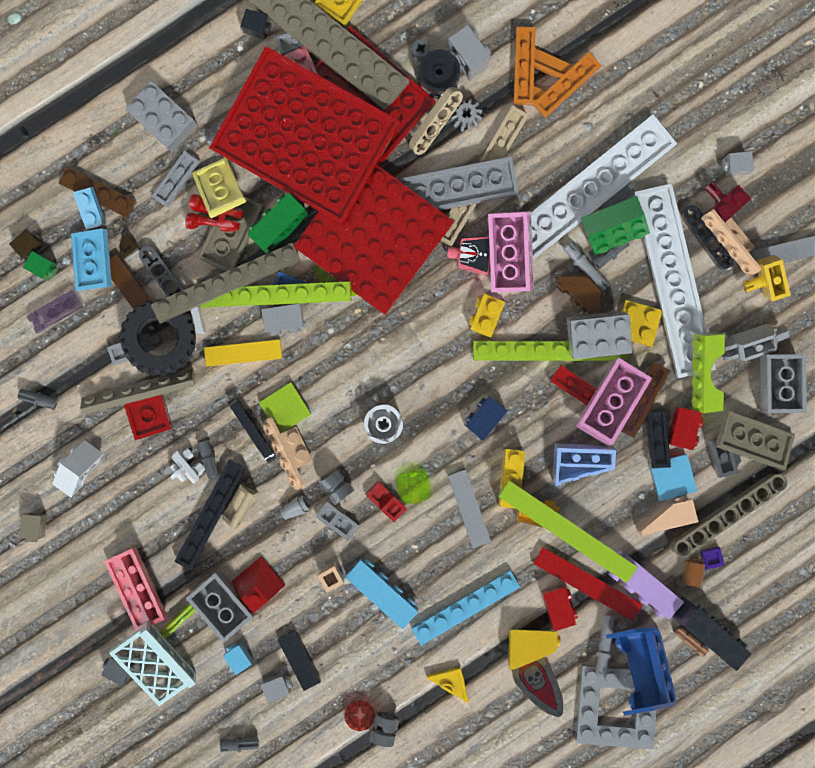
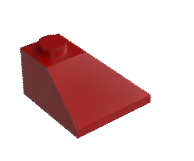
(257, 584)

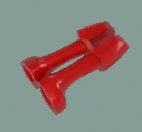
(194, 220)

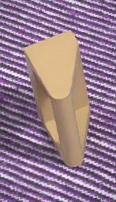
(239, 506)

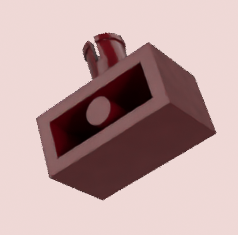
(727, 203)

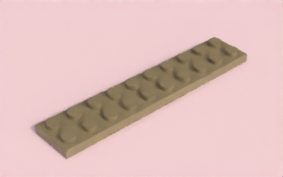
(336, 48)

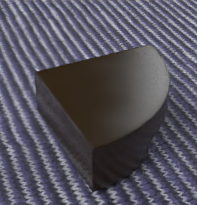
(127, 246)

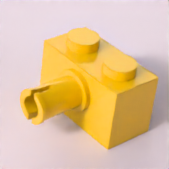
(771, 279)

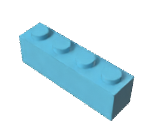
(382, 593)

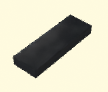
(658, 439)
(299, 660)

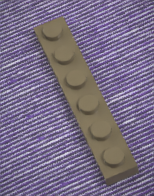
(137, 391)

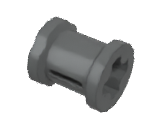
(422, 45)

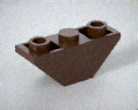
(581, 292)

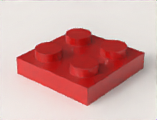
(148, 417)

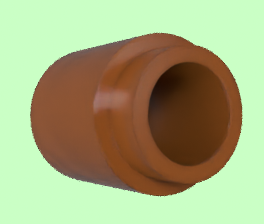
(693, 571)

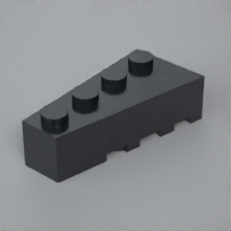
(710, 633)

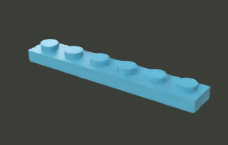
(465, 607)

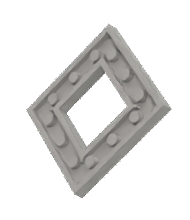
(588, 729)

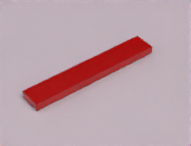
(587, 583)

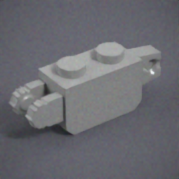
(754, 342)

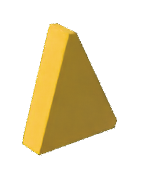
(451, 681)

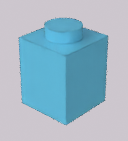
(238, 657)

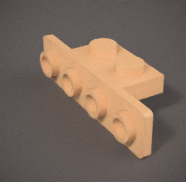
(733, 240)
(290, 450)

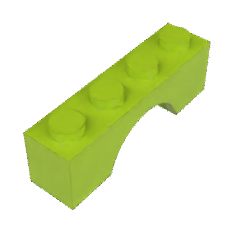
(706, 350)

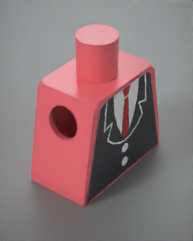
(472, 255)

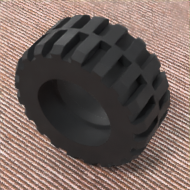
(150, 363)

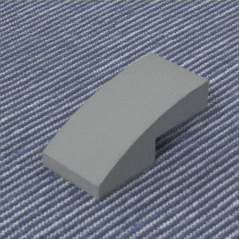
(337, 520)

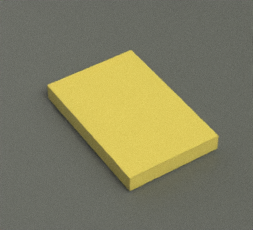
(218, 187)

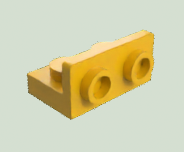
(487, 315)

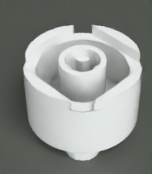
(374, 429)

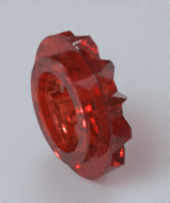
(353, 721)

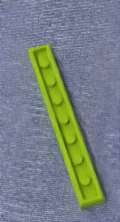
(567, 531)

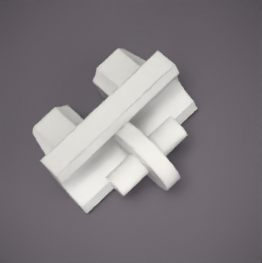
(181, 460)

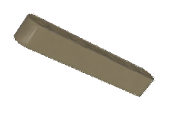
(738, 513)

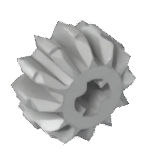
(473, 119)

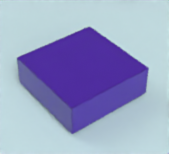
(712, 557)

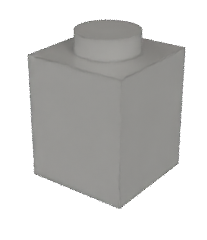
(738, 164)
(276, 687)

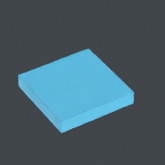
(674, 480)

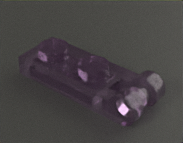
(55, 311)

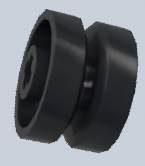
(434, 63)

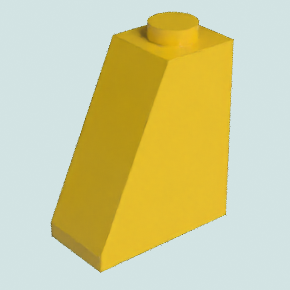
(530, 645)

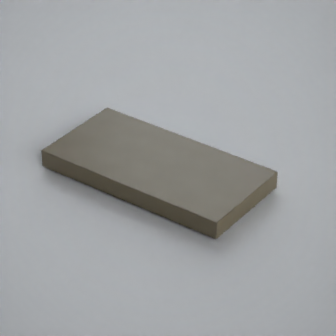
(226, 248)
(755, 440)

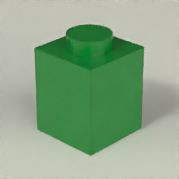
(40, 266)

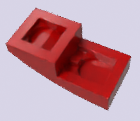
(385, 501)

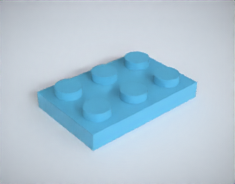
(91, 260)

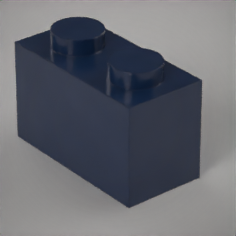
(485, 418)

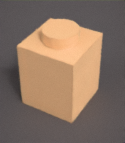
(331, 577)

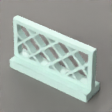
(165, 652)

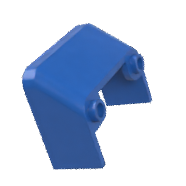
(648, 669)

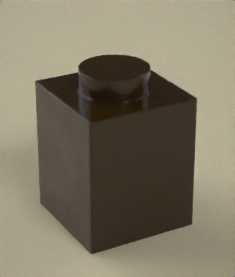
(26, 243)

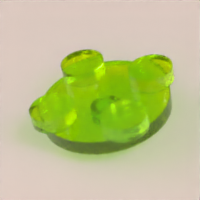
(413, 486)

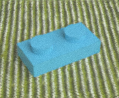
(89, 208)

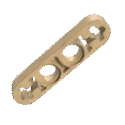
(437, 122)

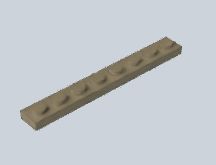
(225, 283)

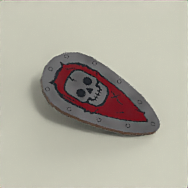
(540, 686)

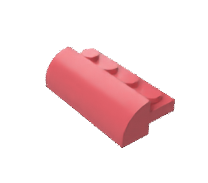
(136, 588)

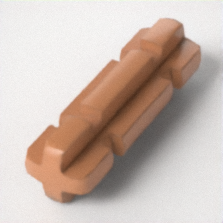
(691, 641)

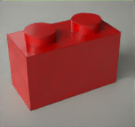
(685, 428)
(559, 608)

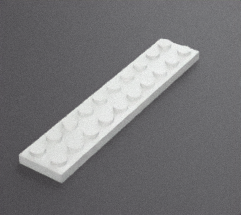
(598, 183)
(672, 275)

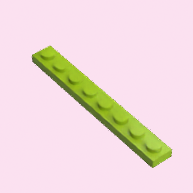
(285, 294)
(530, 351)

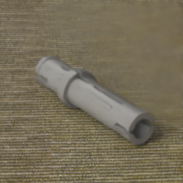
(587, 268)
(604, 646)

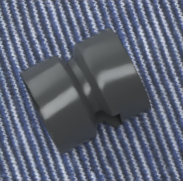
(336, 486)
(383, 732)

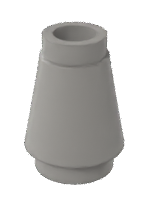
(296, 507)

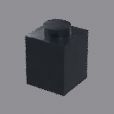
(255, 24)

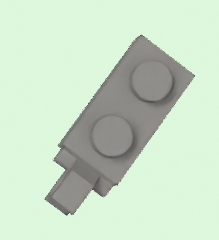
(147, 343)

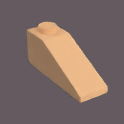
(672, 515)

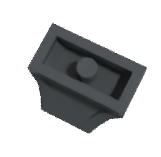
(624, 194)
(723, 461)

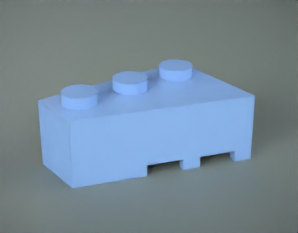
(581, 460)

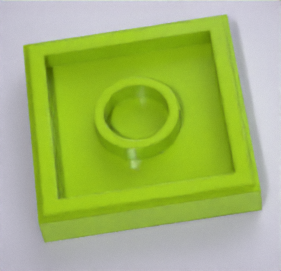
(285, 407)

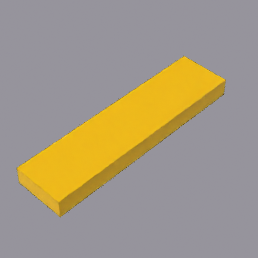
(243, 353)

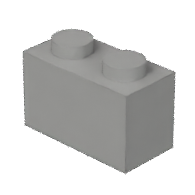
(283, 319)

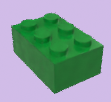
(277, 223)
(616, 225)

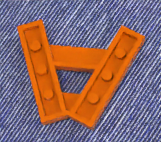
(569, 76)

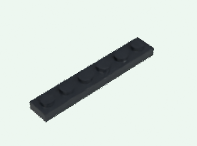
(210, 514)

